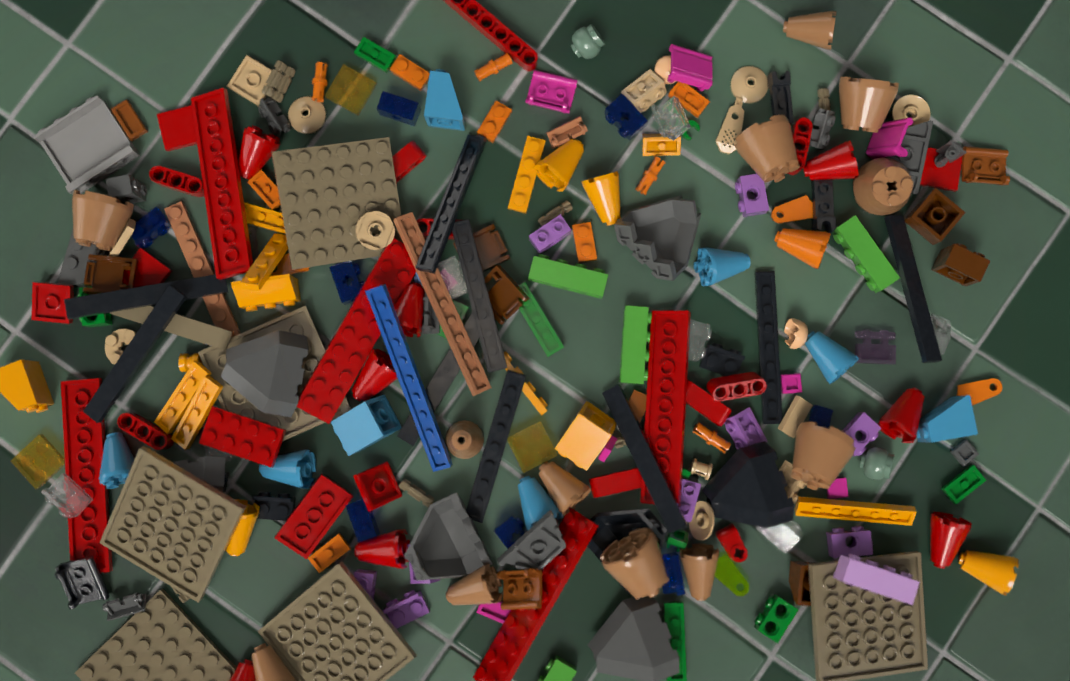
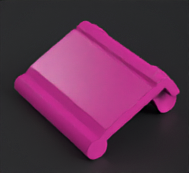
(690, 67)
(551, 91)
(889, 139)

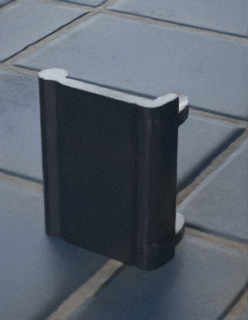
(81, 581)

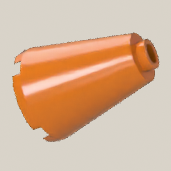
(803, 244)

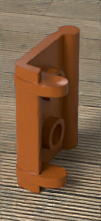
(984, 166)
(521, 589)

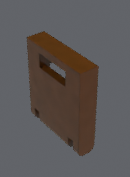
(489, 248)
(108, 274)
(504, 294)

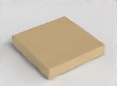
(250, 80)

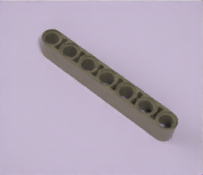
(184, 327)

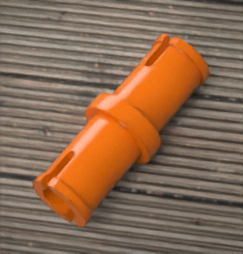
(493, 67)
(319, 82)
(650, 175)
(711, 437)

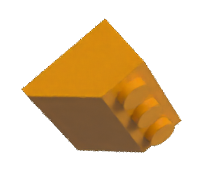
(275, 291)

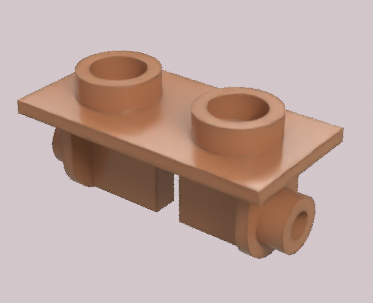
(566, 132)

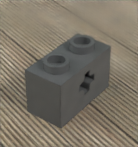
(126, 189)

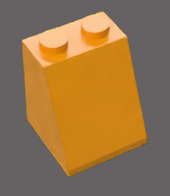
(25, 386)
(586, 436)

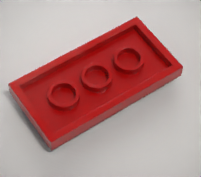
(242, 436)
(313, 516)

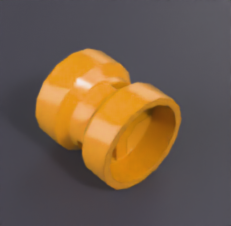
(186, 360)

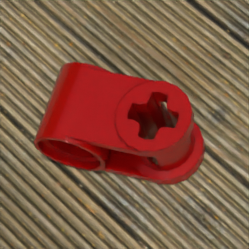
(731, 540)

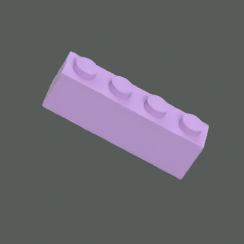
(876, 579)

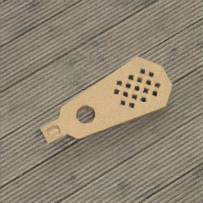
(733, 125)

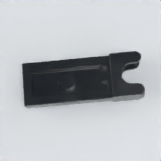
(780, 95)
(823, 205)

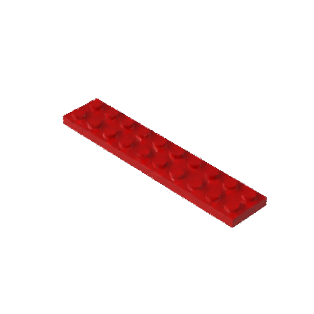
(222, 184)
(355, 336)
(667, 395)
(83, 458)
(524, 624)

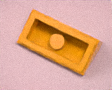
(660, 146)

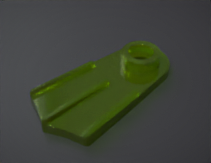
(730, 576)

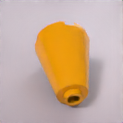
(560, 165)
(604, 196)
(243, 531)
(991, 569)

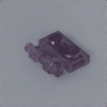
(875, 353)

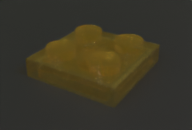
(350, 90)
(532, 447)
(39, 461)

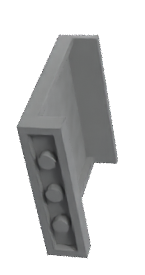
(87, 145)

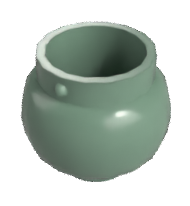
(587, 42)
(877, 463)

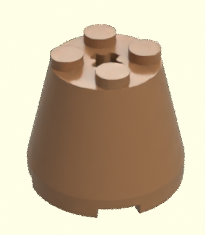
(865, 102)
(769, 148)
(871, 187)
(99, 219)
(820, 454)
(637, 563)

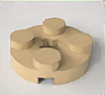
(384, 224)
(115, 341)

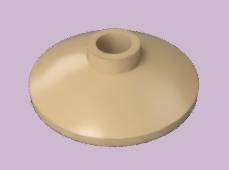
(741, 88)
(915, 106)
(311, 122)
(702, 521)

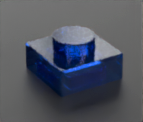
(821, 416)

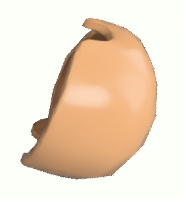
(663, 68)
(797, 333)

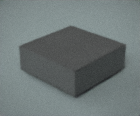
(964, 452)

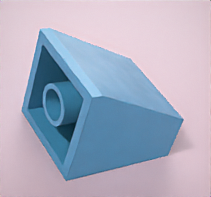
(441, 102)
(948, 421)
(366, 424)

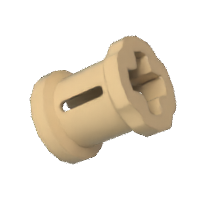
(701, 469)

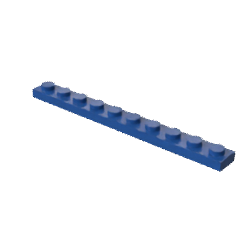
(409, 377)

